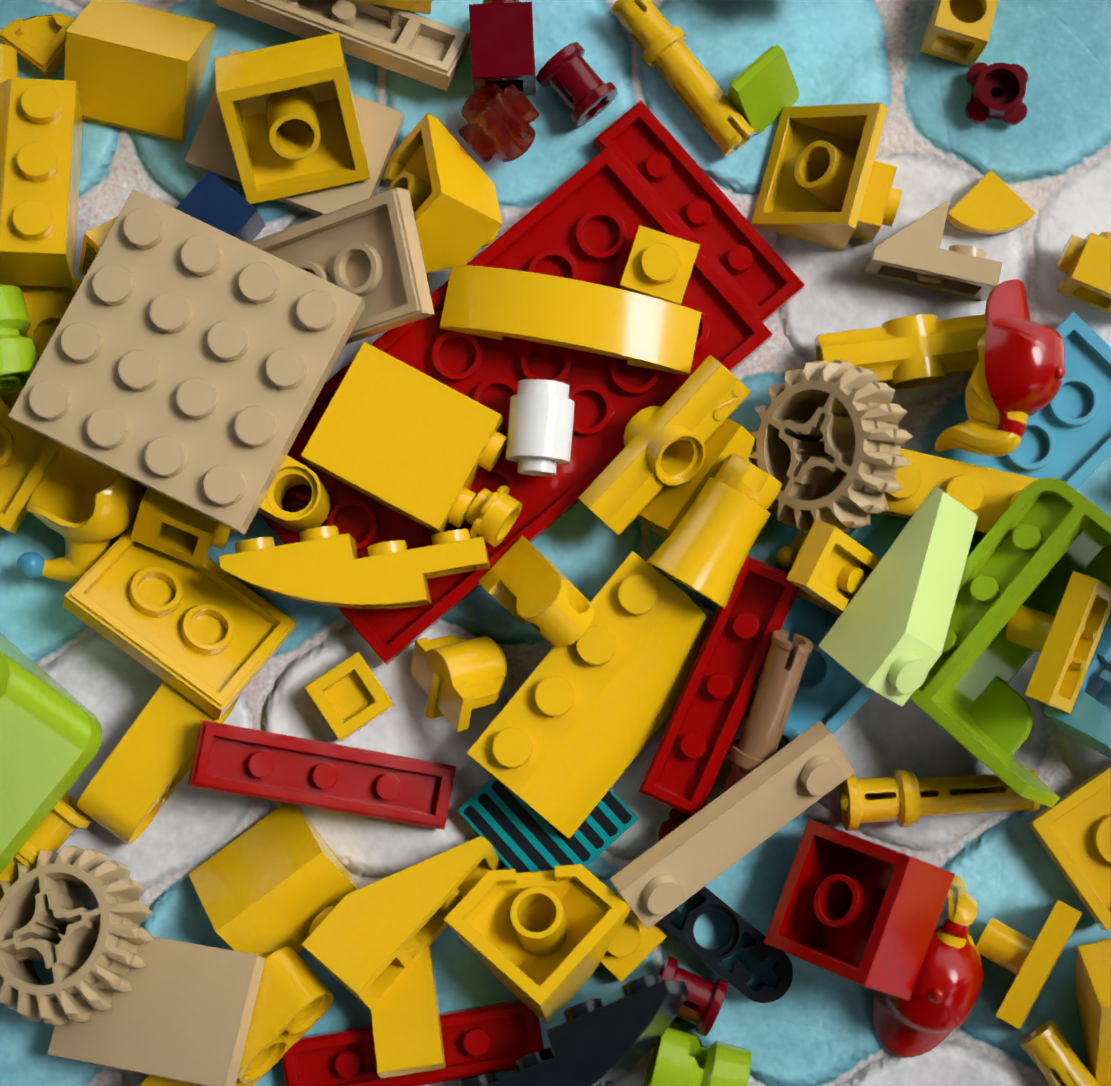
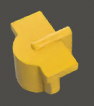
(458, 676)

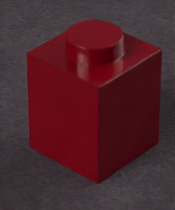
(502, 45)

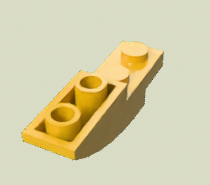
(329, 573)

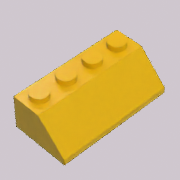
(597, 699)

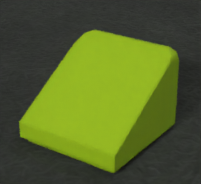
(764, 89)

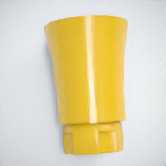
(718, 530)

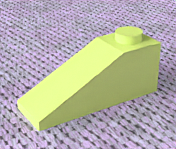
(906, 604)

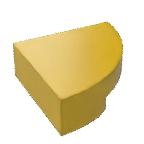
(39, 40)
(990, 208)

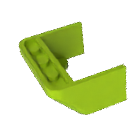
(1017, 563)
(43, 746)

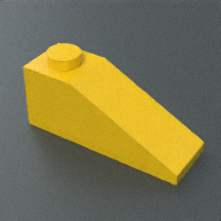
(390, 923)

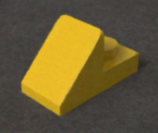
(831, 568)

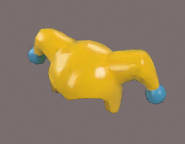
(84, 506)

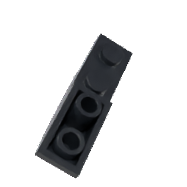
(598, 1040)

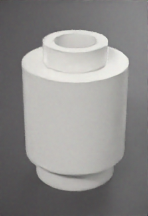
(540, 427)

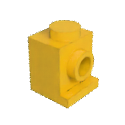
(1087, 270)
(177, 529)

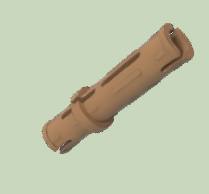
(770, 705)

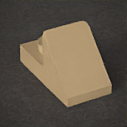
(916, 259)

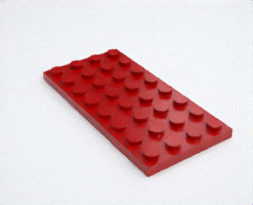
(574, 234)

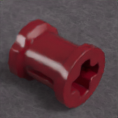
(576, 84)
(703, 999)

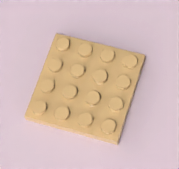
(188, 361)

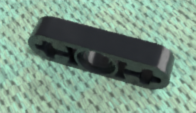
(739, 974)

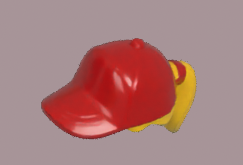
(1014, 376)
(944, 986)

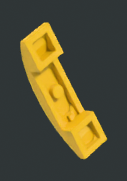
(571, 316)

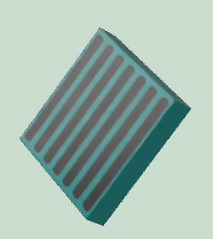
(531, 842)

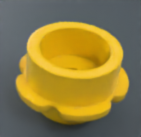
(493, 515)

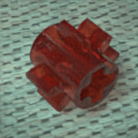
(498, 123)

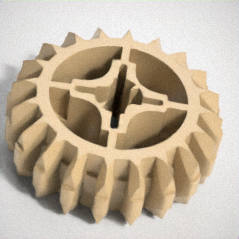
(856, 430)
(81, 946)

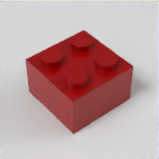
(859, 909)

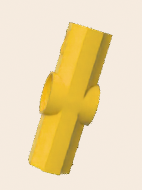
(909, 348)
(664, 445)

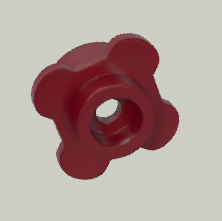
(1009, 80)

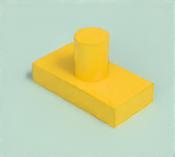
(1063, 640)
(1027, 958)

